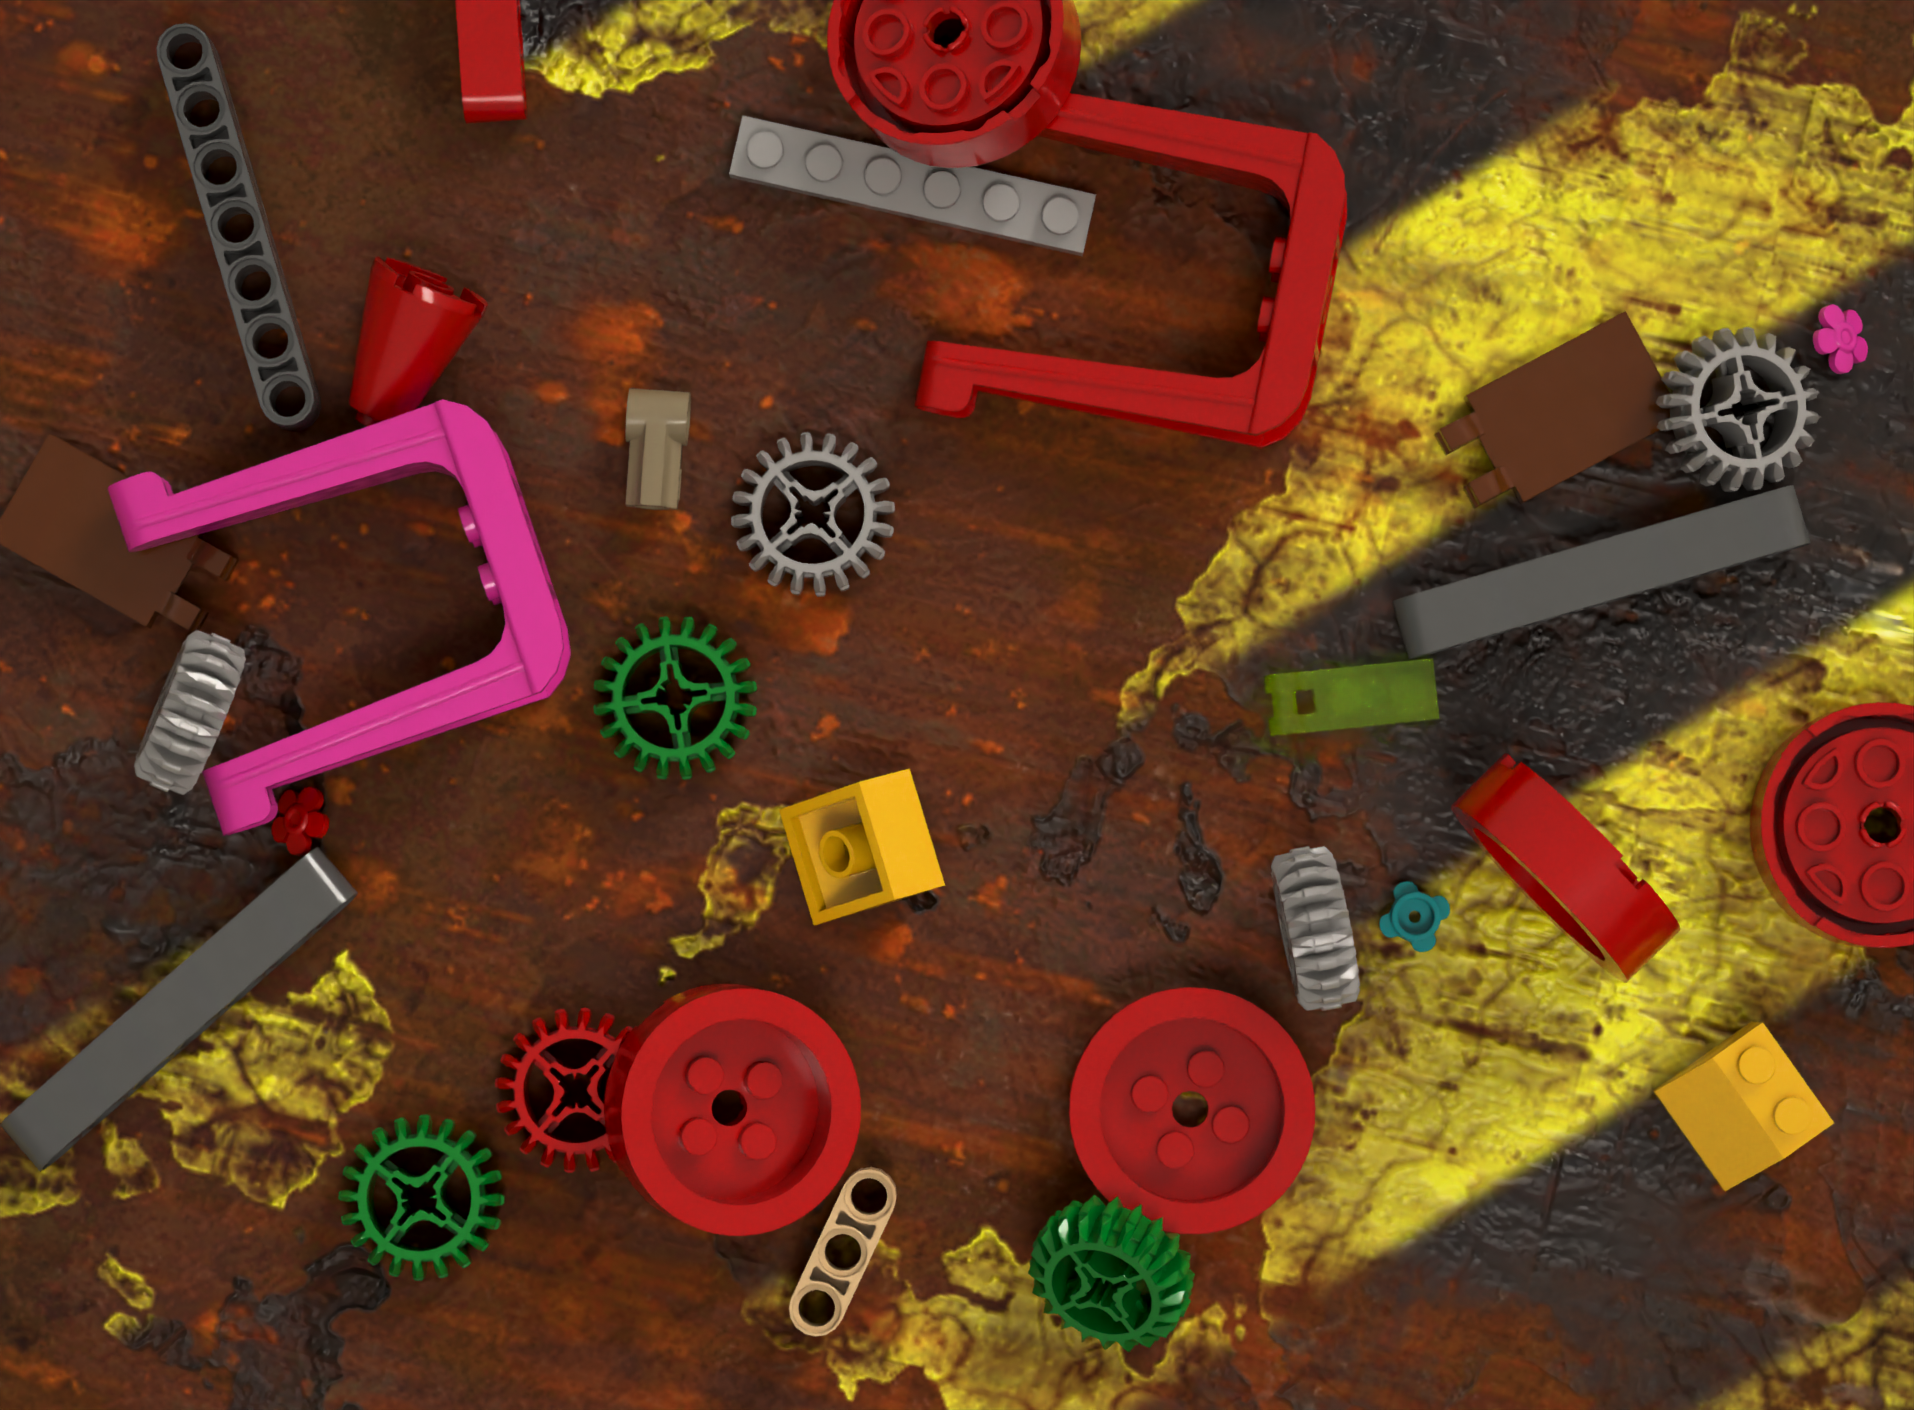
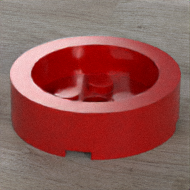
(957, 101)
(1812, 822)
(1565, 867)
(1254, 1121)
(782, 1146)

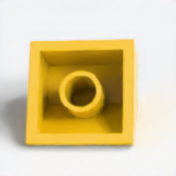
(861, 846)
(1743, 1106)

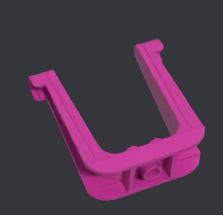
(433, 438)

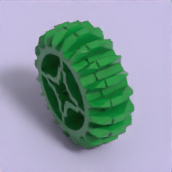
(625, 705)
(446, 1214)
(1111, 1273)

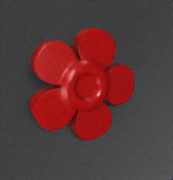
(300, 820)

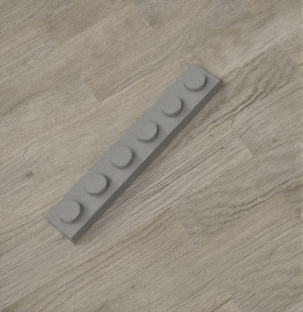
(897, 185)

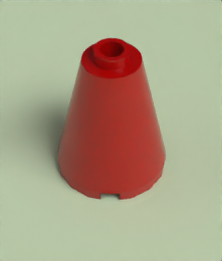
(407, 337)

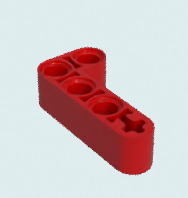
(491, 60)

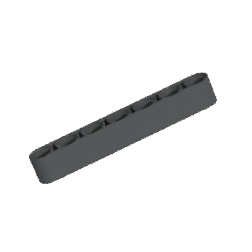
(222, 203)
(1601, 572)
(179, 1009)

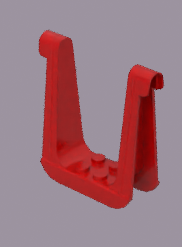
(1241, 409)

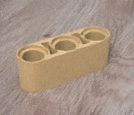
(834, 1280)

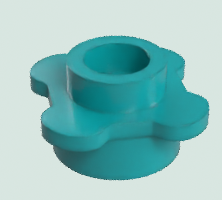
(1431, 912)

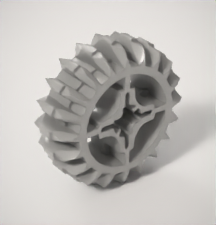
(1732, 385)
(778, 475)
(190, 712)
(1315, 928)

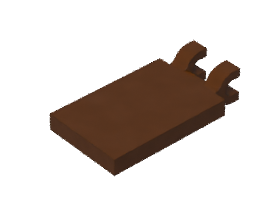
(1561, 412)
(70, 528)

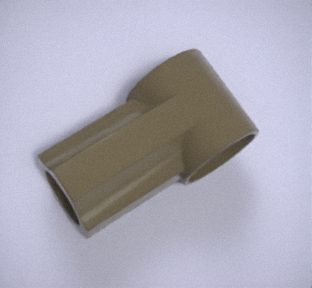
(656, 432)

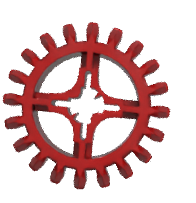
(537, 1054)

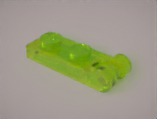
(1354, 697)

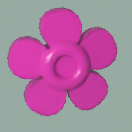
(1840, 338)

